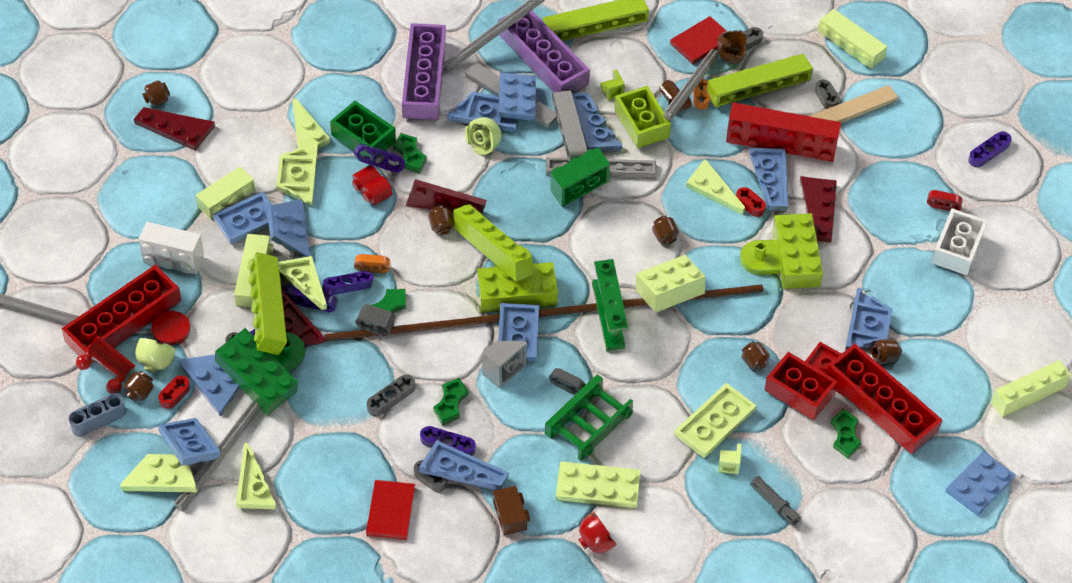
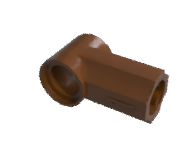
(670, 90)

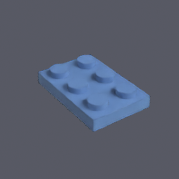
(517, 96)
(244, 218)
(520, 323)
(189, 441)
(980, 483)

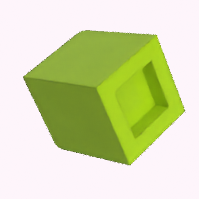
(613, 87)

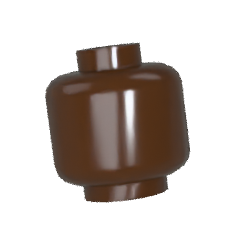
(156, 93)
(441, 220)
(665, 229)
(886, 351)
(755, 355)
(138, 386)

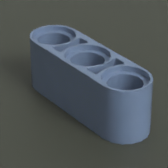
(88, 414)

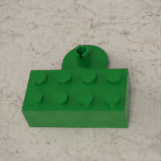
(262, 374)

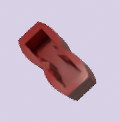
(371, 185)

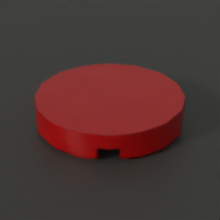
(170, 328)

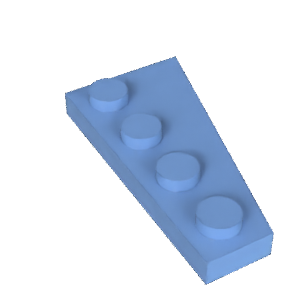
(593, 125)
(771, 175)
(458, 466)

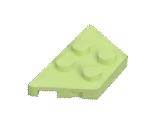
(298, 173)
(160, 474)

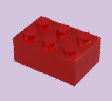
(801, 385)

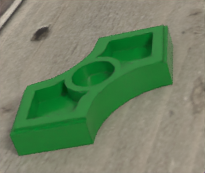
(412, 156)
(393, 300)
(447, 408)
(846, 440)

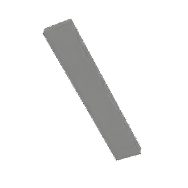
(490, 82)
(618, 168)

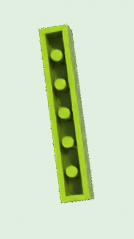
(597, 18)
(759, 80)
(493, 243)
(267, 303)

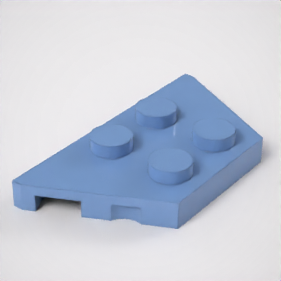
(481, 105)
(288, 226)
(868, 322)
(210, 380)

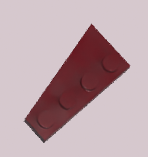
(176, 127)
(428, 196)
(820, 201)

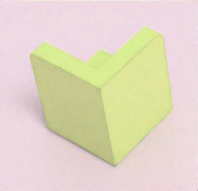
(730, 461)

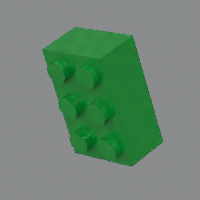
(361, 126)
(579, 176)

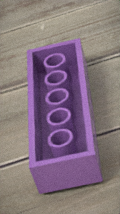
(546, 54)
(424, 71)

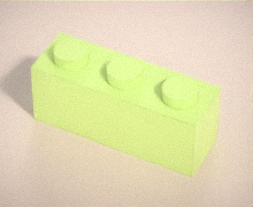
(225, 192)

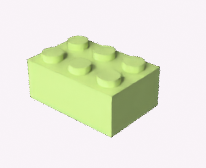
(670, 283)

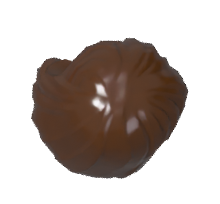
(732, 46)

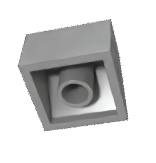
(503, 361)

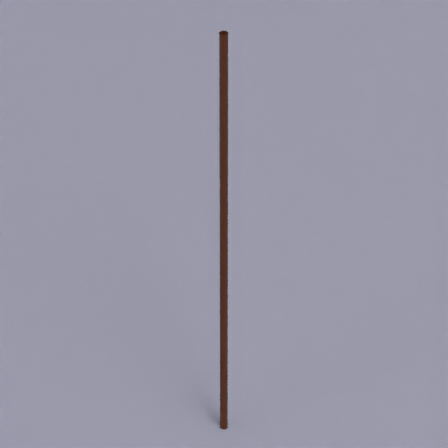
(542, 313)

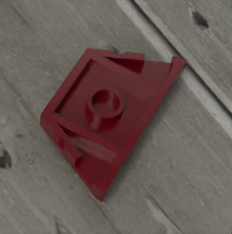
(299, 324)

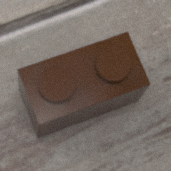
(510, 510)

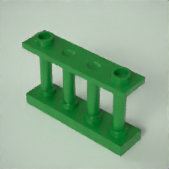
(609, 304)
(580, 401)

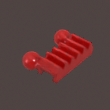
(108, 358)

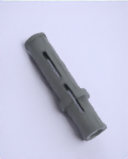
(781, 507)

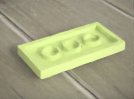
(715, 420)
(598, 484)

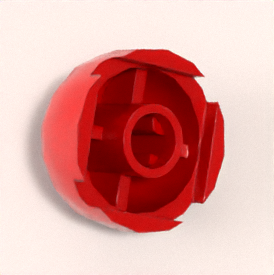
(595, 535)

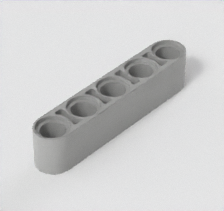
(569, 124)

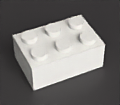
(959, 241)
(171, 248)

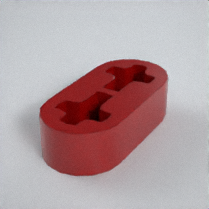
(944, 200)
(751, 201)
(176, 393)

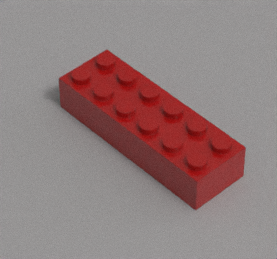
(783, 130)
(123, 311)
(884, 399)

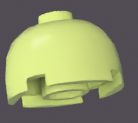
(483, 135)
(154, 355)

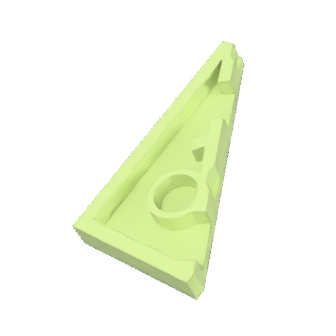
(307, 128)
(710, 184)
(303, 276)
(252, 488)

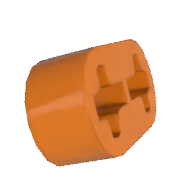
(697, 93)
(372, 263)

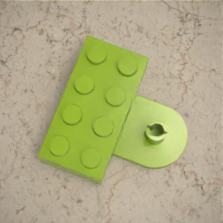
(790, 253)
(498, 287)

